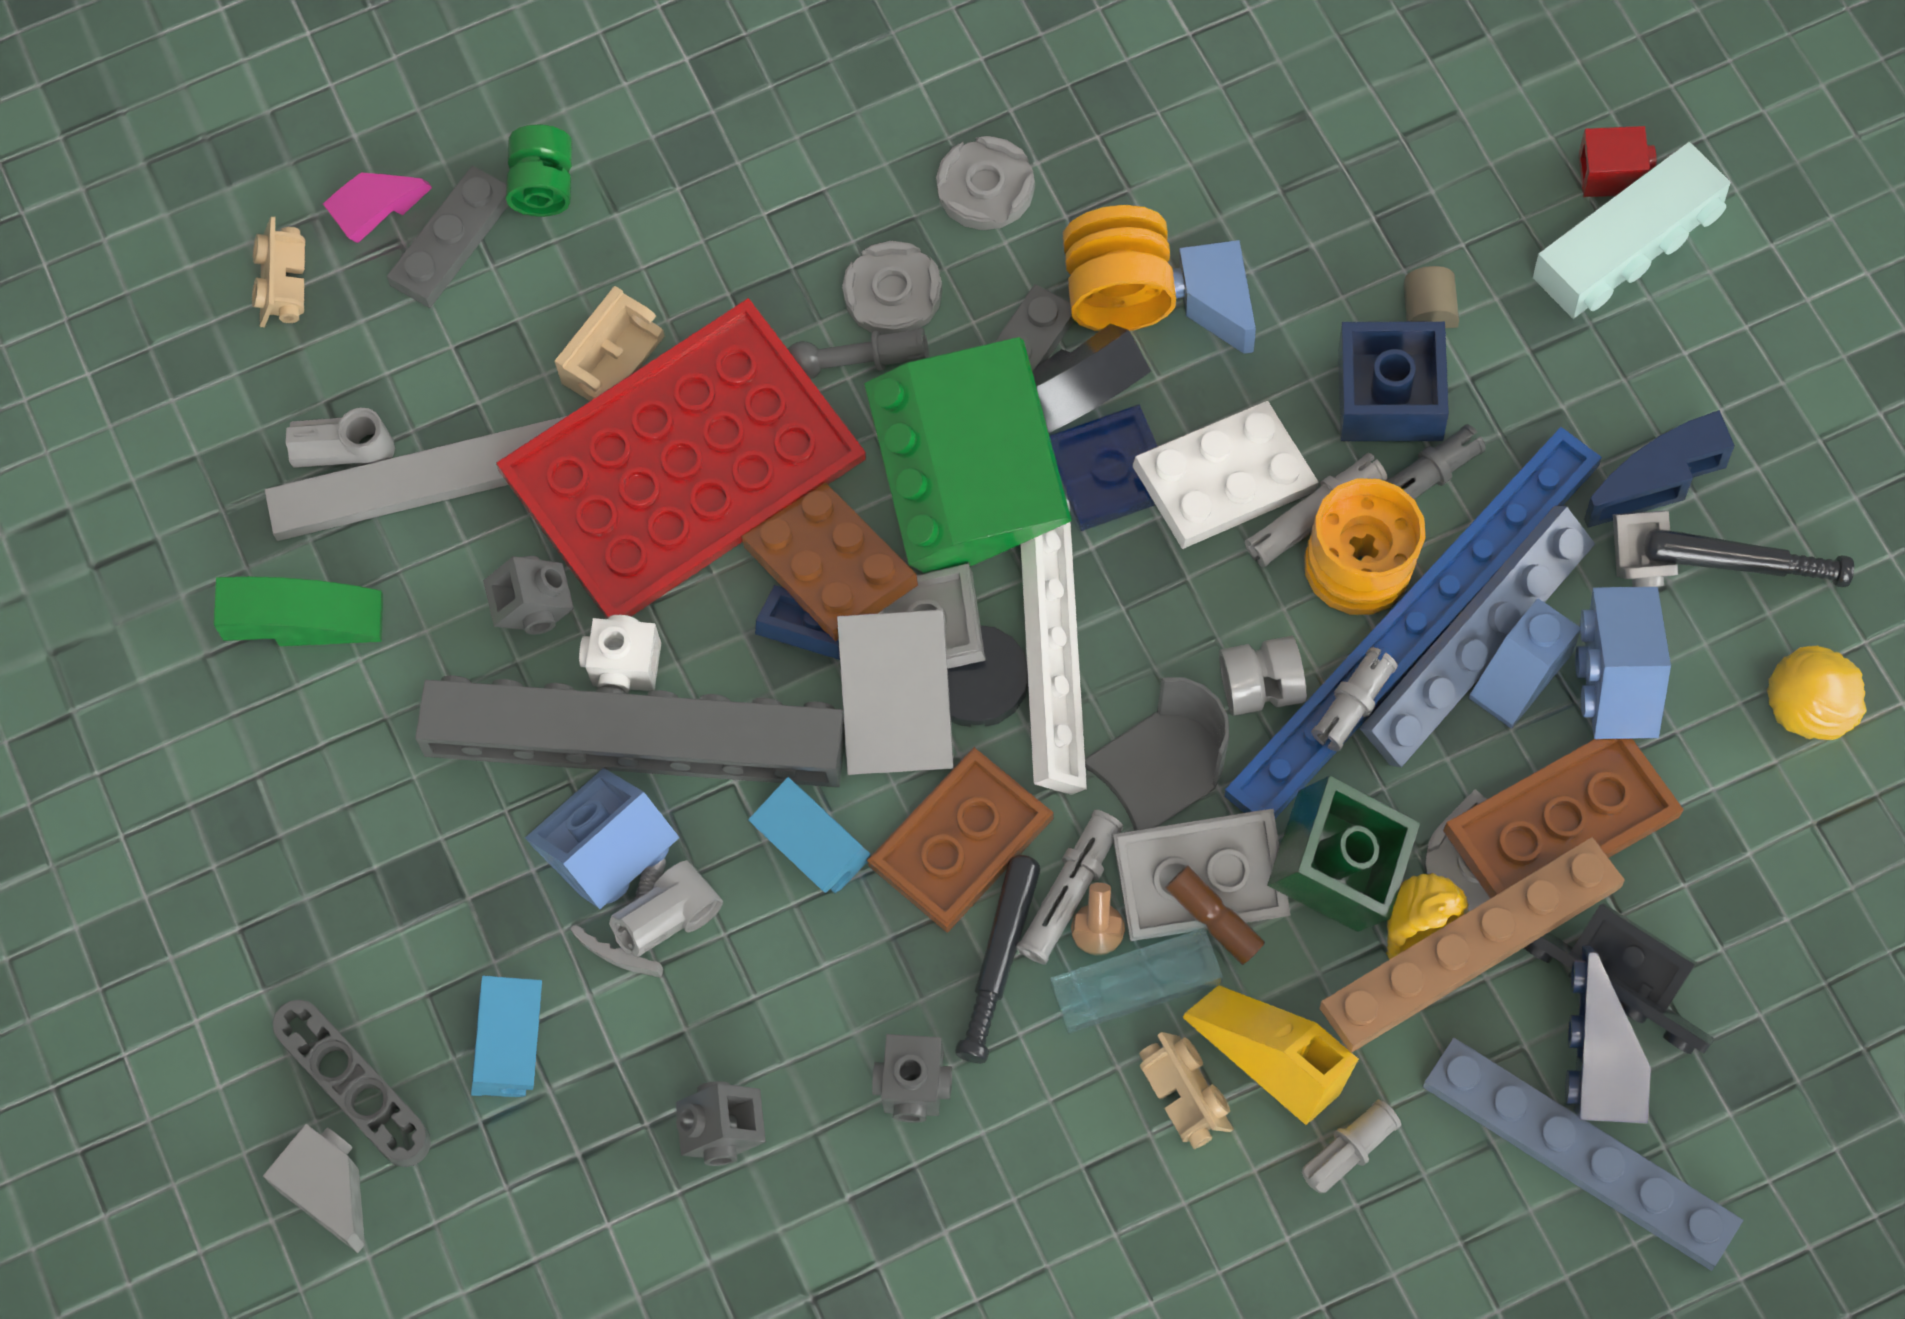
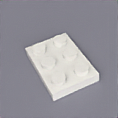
(1225, 474)

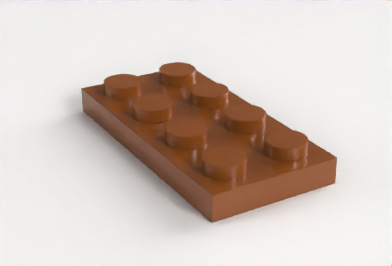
(1592, 792)

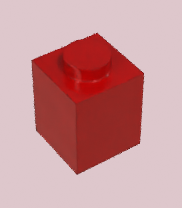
(1614, 159)

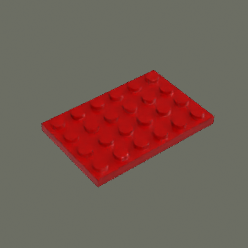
(680, 461)

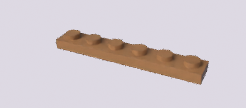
(1471, 944)

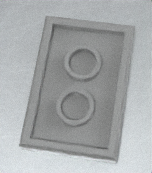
(895, 692)
(1226, 852)

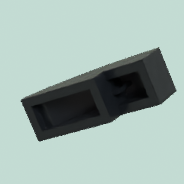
(1088, 376)

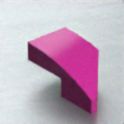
(370, 199)

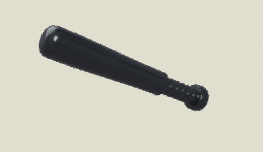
(1737, 556)
(1005, 934)

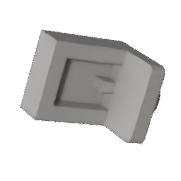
(1629, 541)

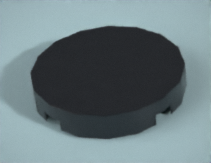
(989, 688)

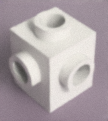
(621, 653)

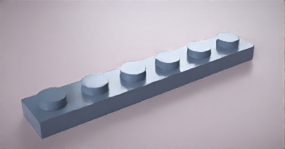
(1475, 636)
(1583, 1154)

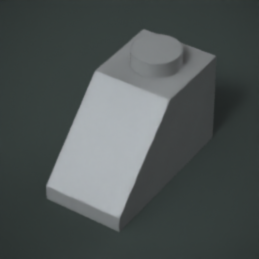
(322, 1183)

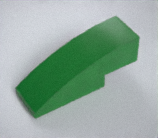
(296, 611)

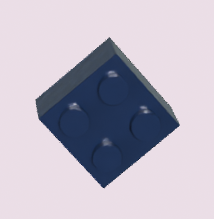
(1393, 381)

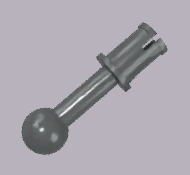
(882, 350)

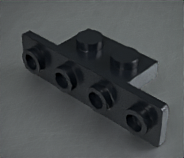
(1640, 968)

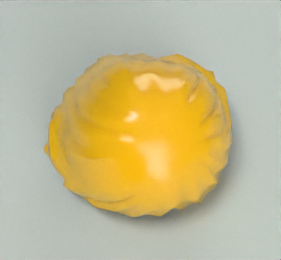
(1817, 693)
(1422, 908)

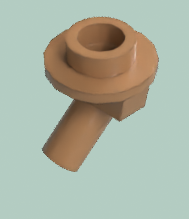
(1098, 925)

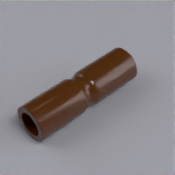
(1220, 920)

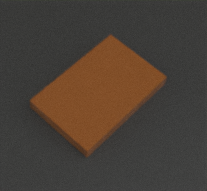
(960, 839)

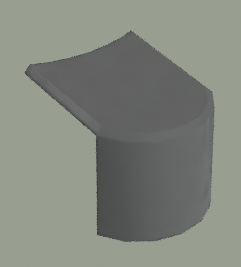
(1168, 756)

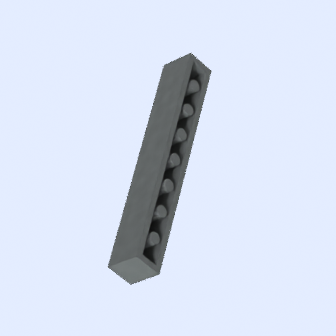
(631, 731)

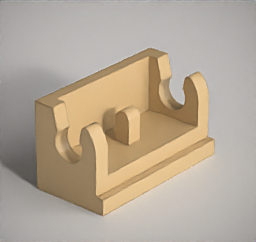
(609, 345)

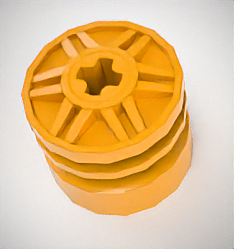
(1119, 268)
(1371, 522)

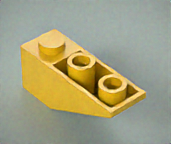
(1276, 1048)

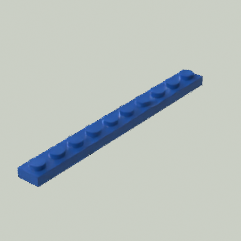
(1420, 616)

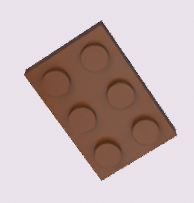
(829, 559)

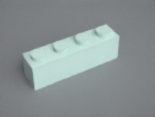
(1632, 231)

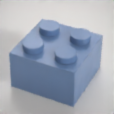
(1623, 662)

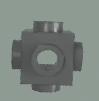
(528, 594)
(908, 1060)
(720, 1122)

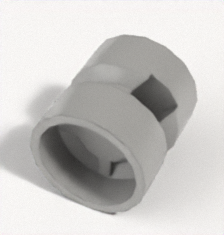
(1262, 675)

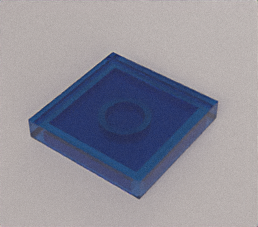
(1098, 466)

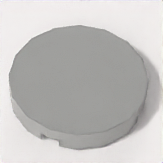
(985, 183)
(892, 288)

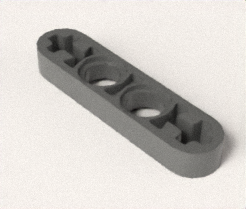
(351, 1082)

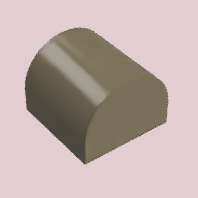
(1431, 296)

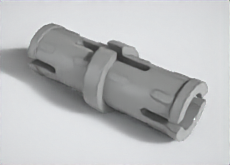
(1354, 699)

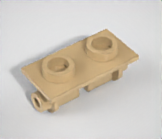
(275, 292)
(1177, 1069)

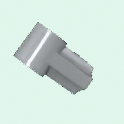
(337, 440)
(675, 903)

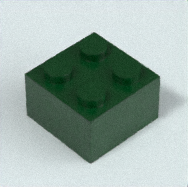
(1343, 854)

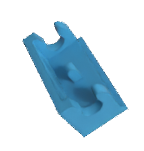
(810, 837)
(506, 1036)

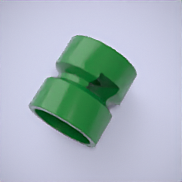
(539, 170)

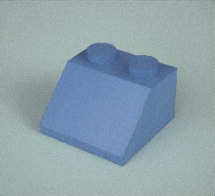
(603, 838)

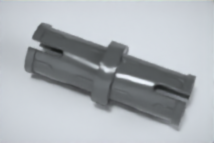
(1438, 463)

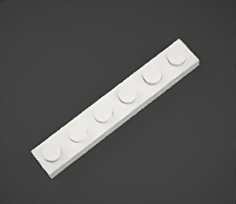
(1053, 662)

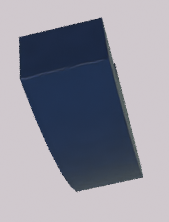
(1663, 469)

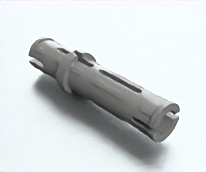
(1299, 520)
(1079, 870)

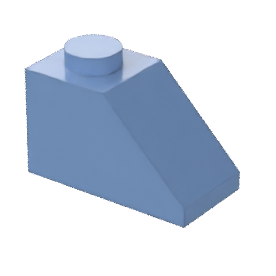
(1217, 292)
(1525, 663)

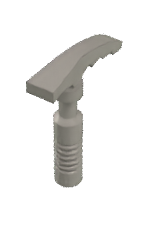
(618, 956)

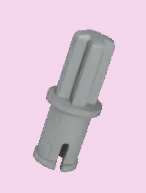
(1350, 1147)

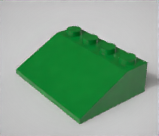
(967, 454)

